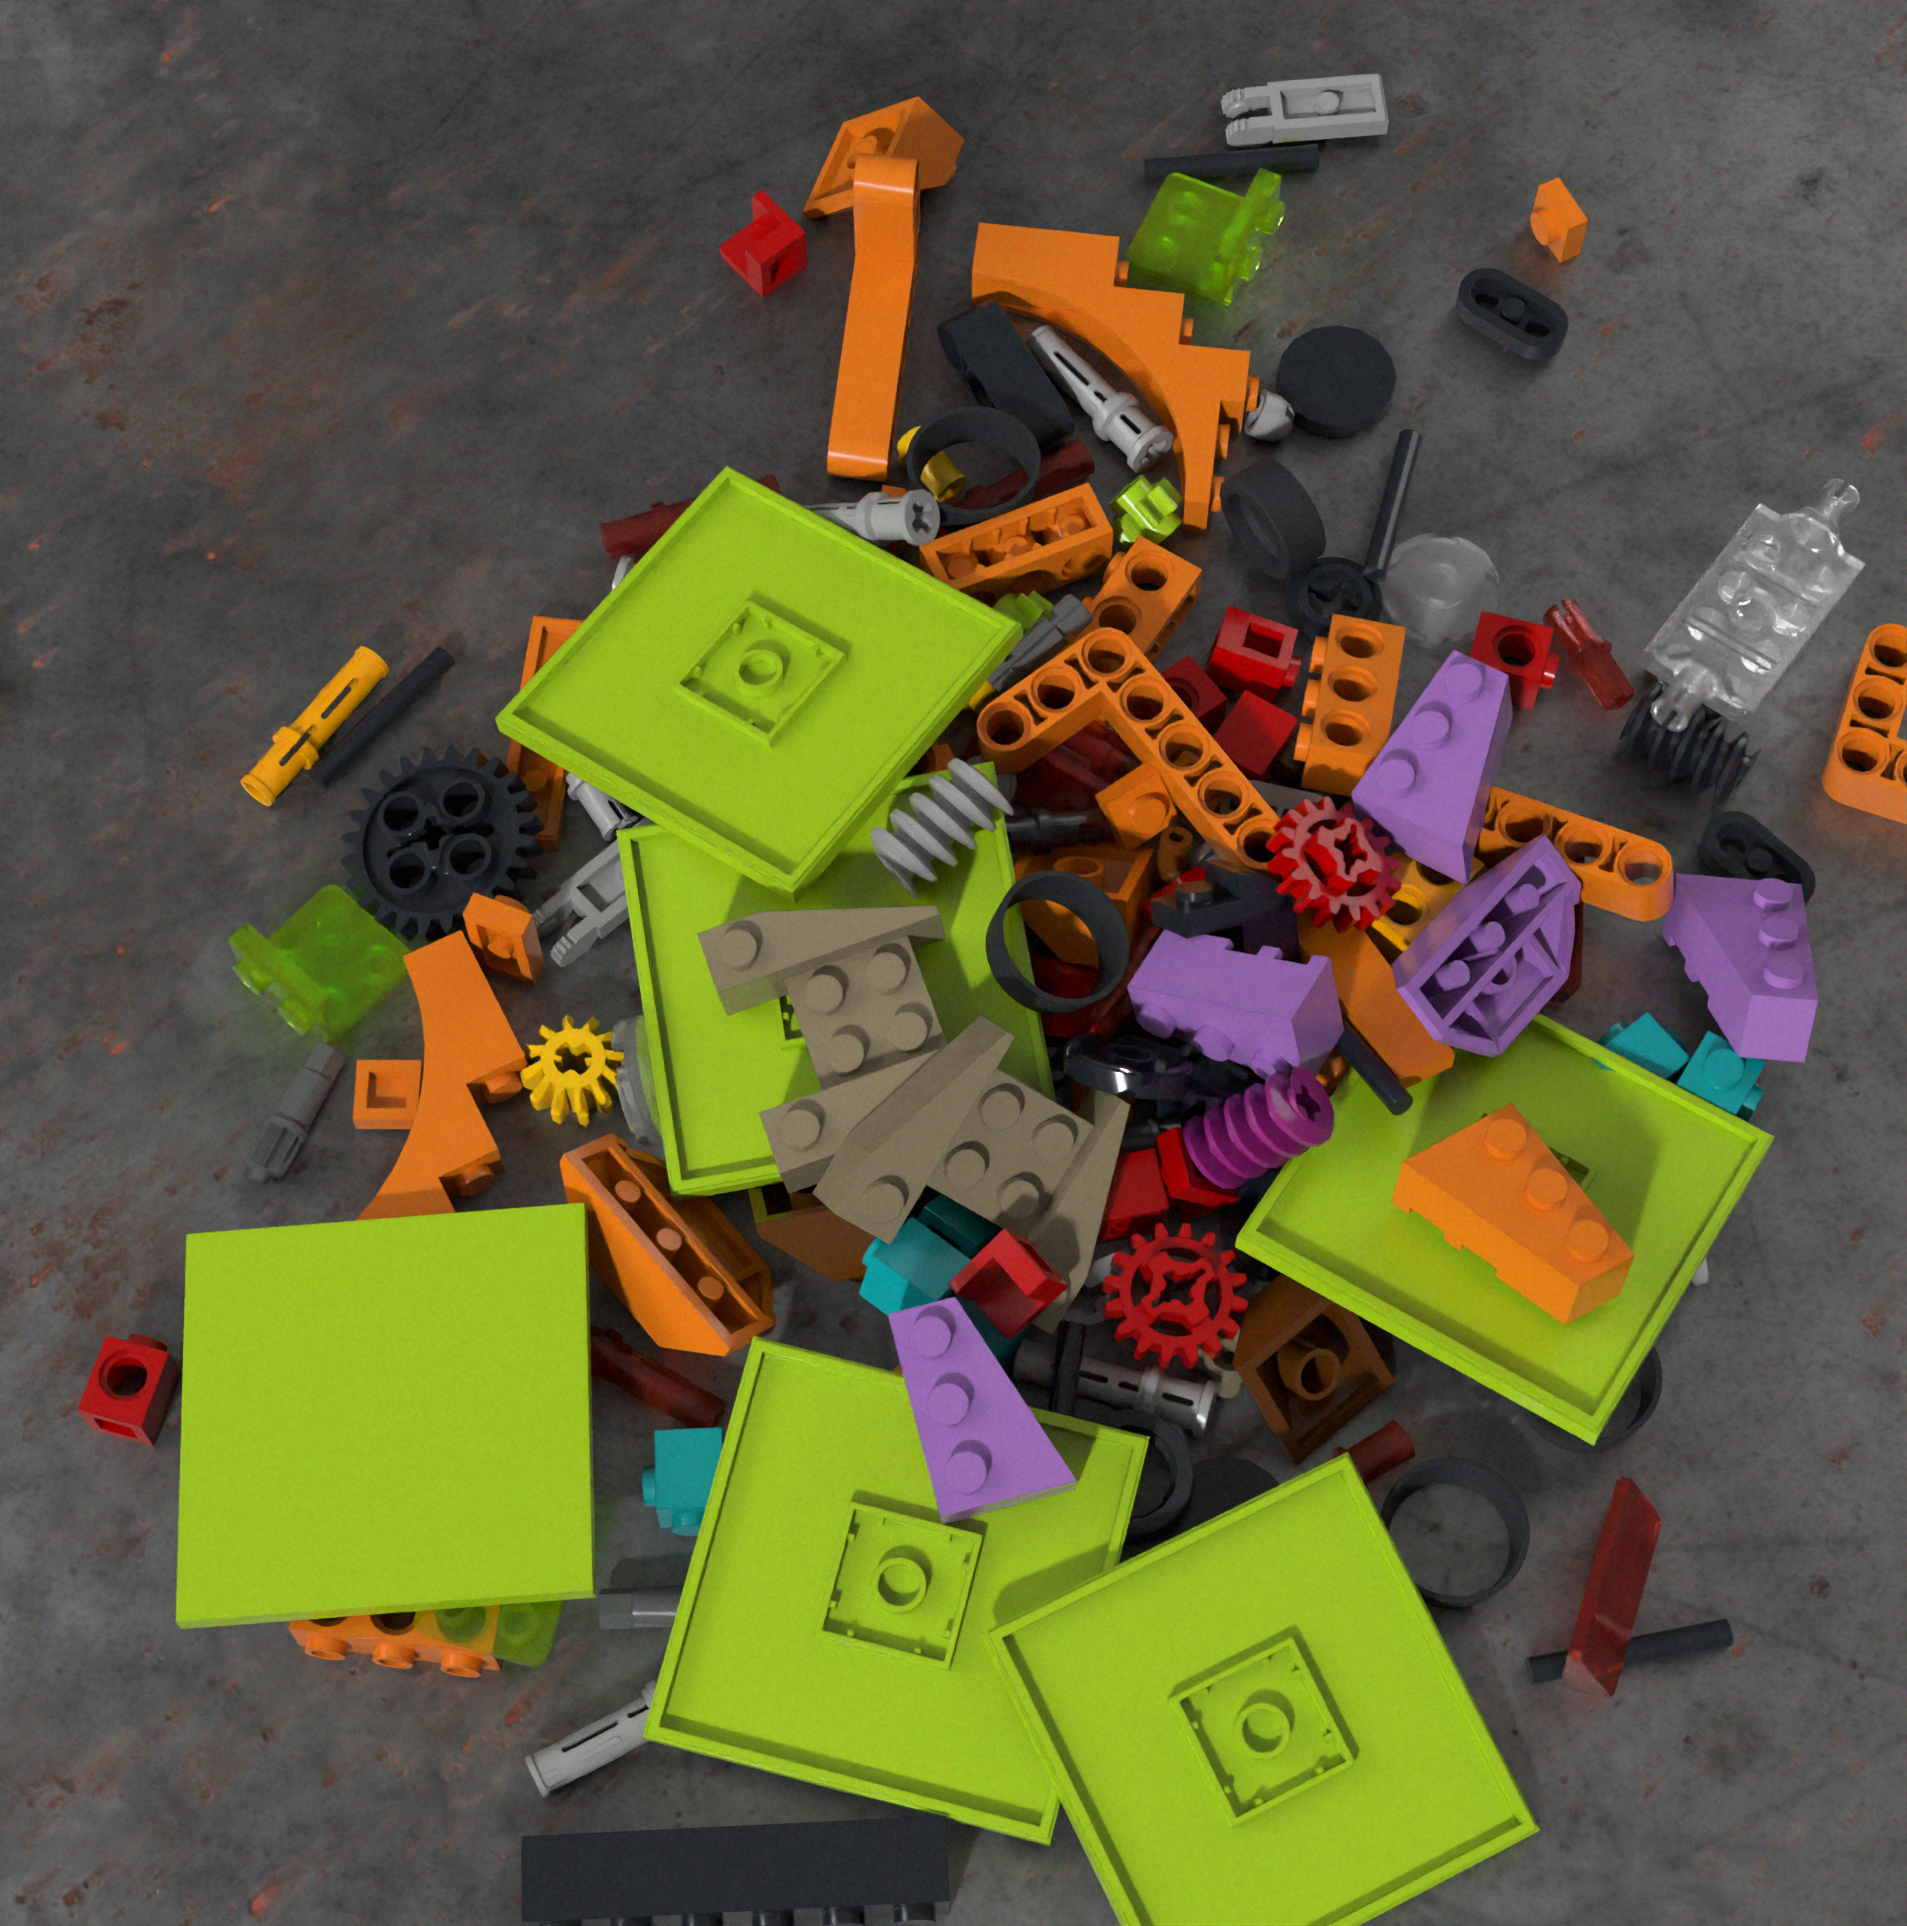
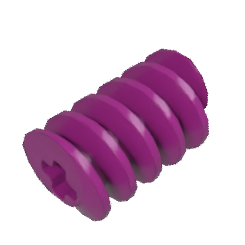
(1260, 1128)

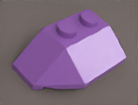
(1494, 952)

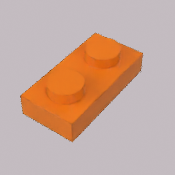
(504, 938)

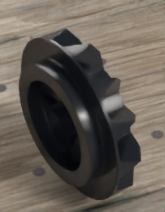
(1321, 581)

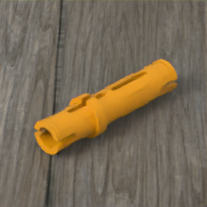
(268, 776)

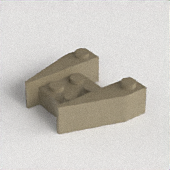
(854, 1002)
(991, 1150)

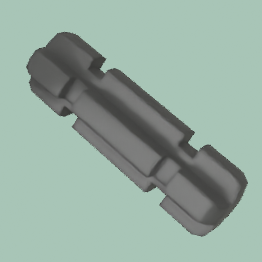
(1041, 643)

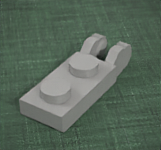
(1306, 110)
(598, 899)

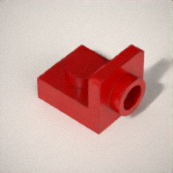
(1194, 1192)

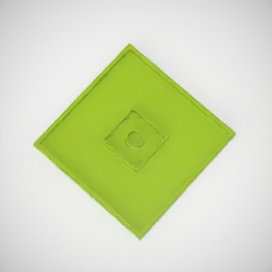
(760, 682)
(723, 1069)
(1635, 1143)
(386, 1417)
(845, 1622)
(1261, 1720)

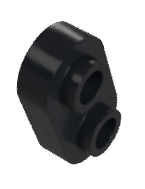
(1514, 314)
(1761, 853)

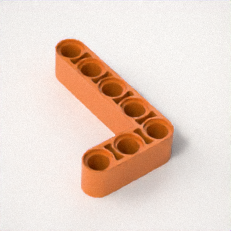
(877, 317)
(1150, 740)
(1870, 740)
(1618, 854)

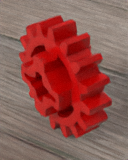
(1331, 860)
(1189, 1319)

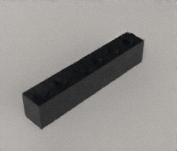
(740, 1875)

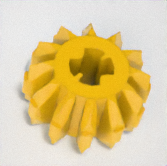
(568, 1090)

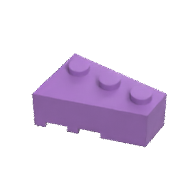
(1440, 766)
(1752, 958)
(1239, 1003)
(970, 1418)

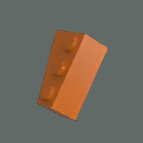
(1518, 1211)

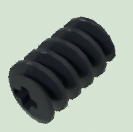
(1690, 750)

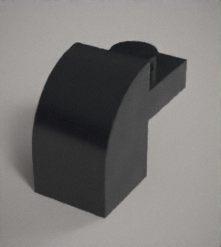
(1232, 906)

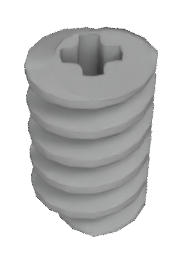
(938, 824)

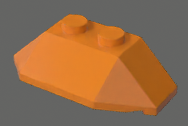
(666, 1260)

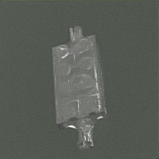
(1754, 611)

